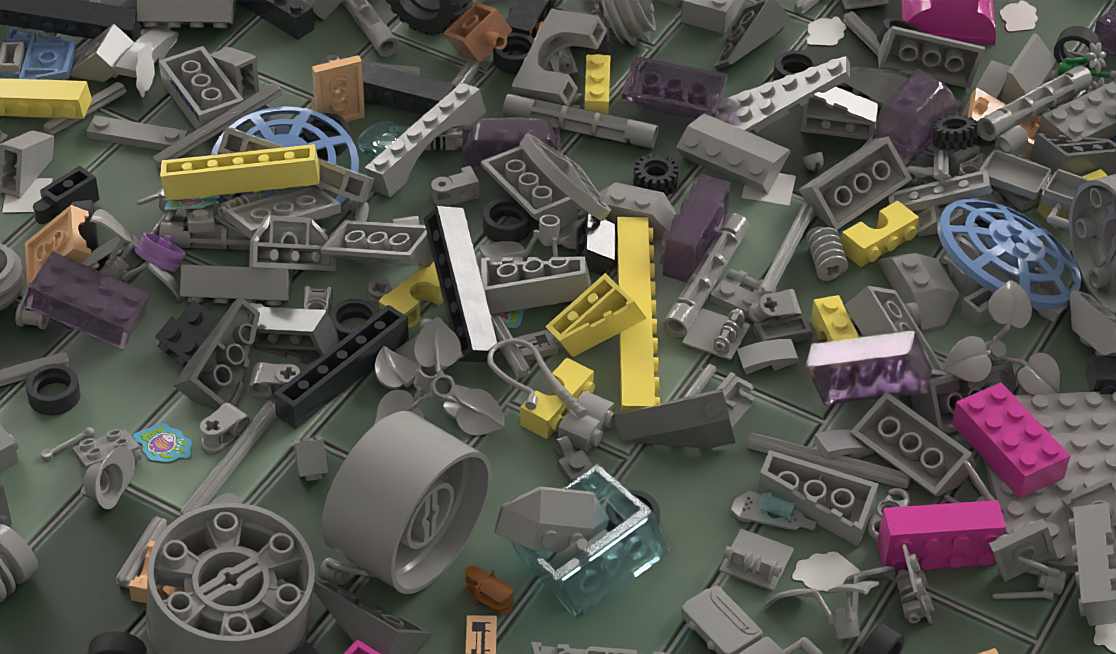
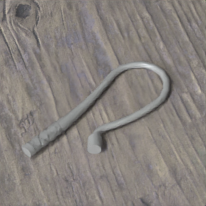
(532, 399)

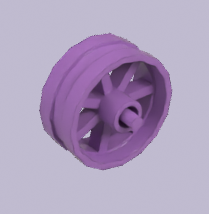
(160, 251)

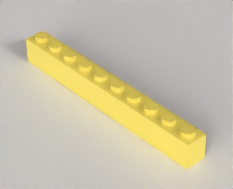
(637, 342)

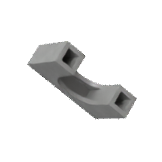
(558, 31)

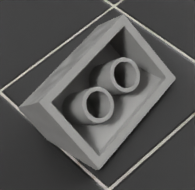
(1030, 70)

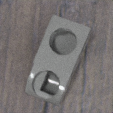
(455, 188)

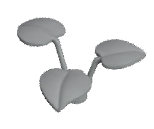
(549, 234)
(117, 266)
(437, 347)
(973, 357)
(397, 370)
(845, 618)

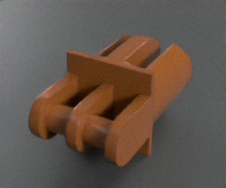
(489, 590)

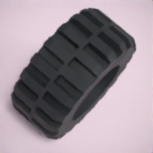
(429, 15)

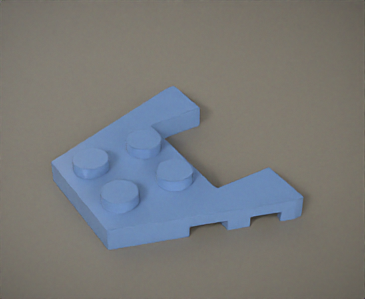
(45, 58)

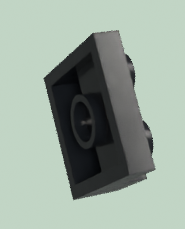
(187, 332)

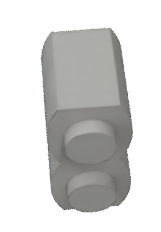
(588, 431)

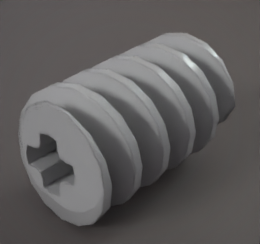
(827, 252)

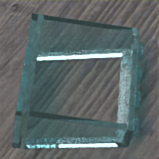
(610, 560)

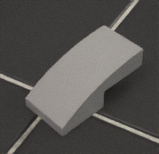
(929, 219)
(773, 352)
(840, 443)

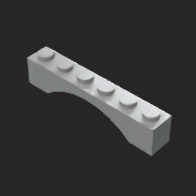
(395, 163)
(332, 177)

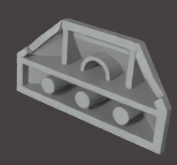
(637, 202)
(290, 245)
(925, 283)
(1093, 323)
(551, 518)

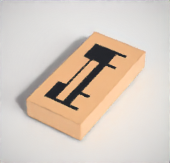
(481, 634)

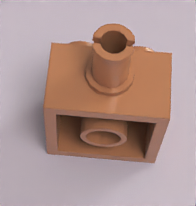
(478, 32)

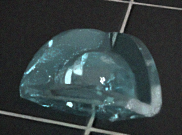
(379, 137)

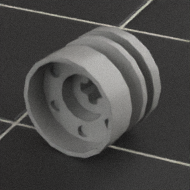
(16, 561)

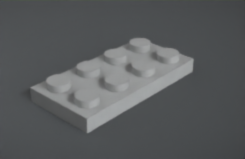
(301, 202)

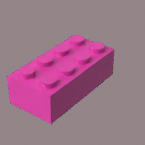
(1010, 440)
(940, 534)

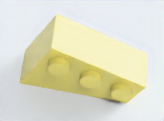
(595, 317)

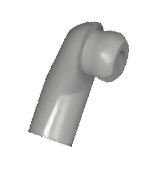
(361, 209)

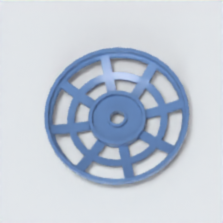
(293, 139)
(1011, 244)

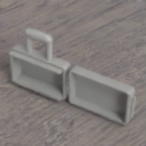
(1030, 179)
(730, 629)

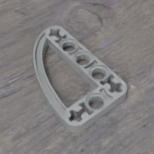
(566, 176)

